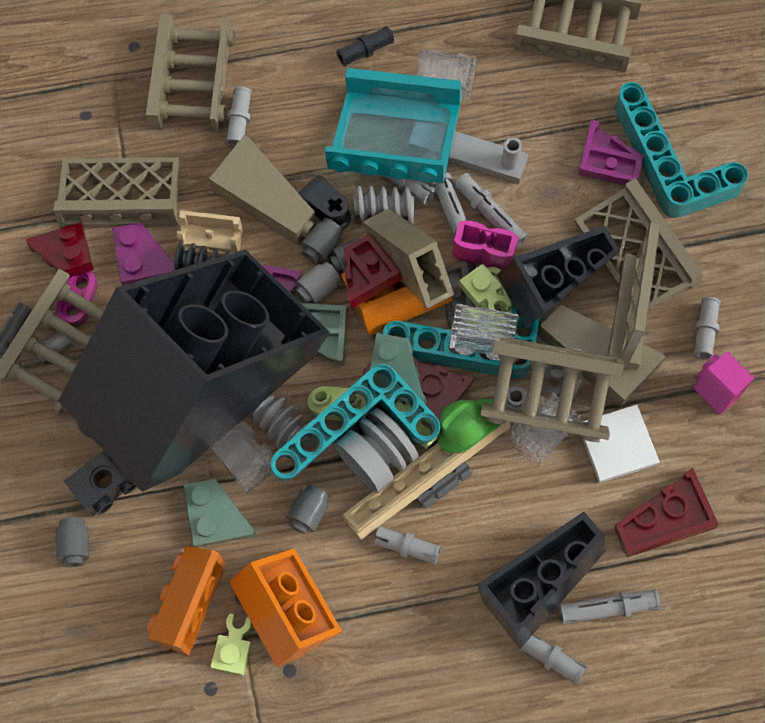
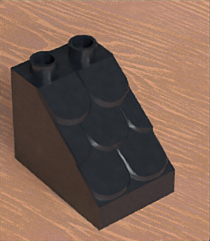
(186, 362)

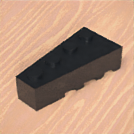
(551, 273)
(540, 578)

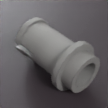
(58, 343)
(517, 395)

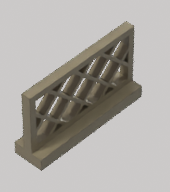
(118, 210)
(668, 243)
(633, 301)

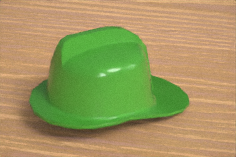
(463, 426)

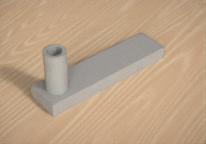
(489, 158)

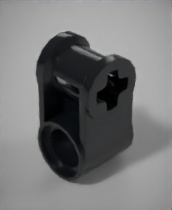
(326, 201)

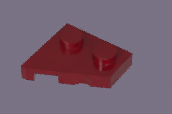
(64, 249)
(367, 270)

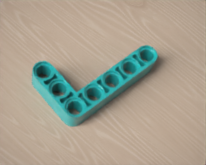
(666, 160)
(440, 352)
(350, 416)

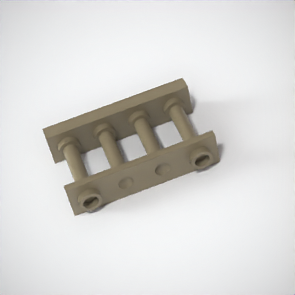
(575, 48)
(165, 58)
(27, 341)
(572, 364)

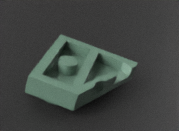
(334, 319)
(397, 354)
(214, 515)

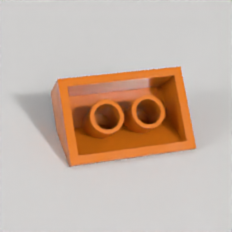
(390, 305)
(186, 599)
(284, 606)

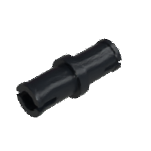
(365, 46)

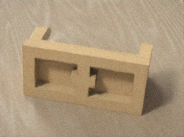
(210, 230)

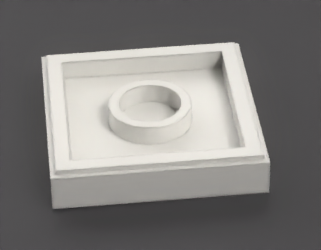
(627, 448)

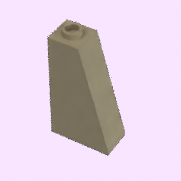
(261, 191)
(414, 256)
(575, 331)

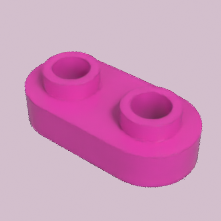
(63, 308)

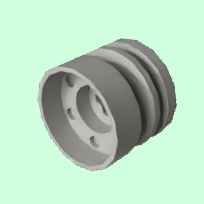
(371, 454)

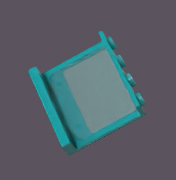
(396, 125)

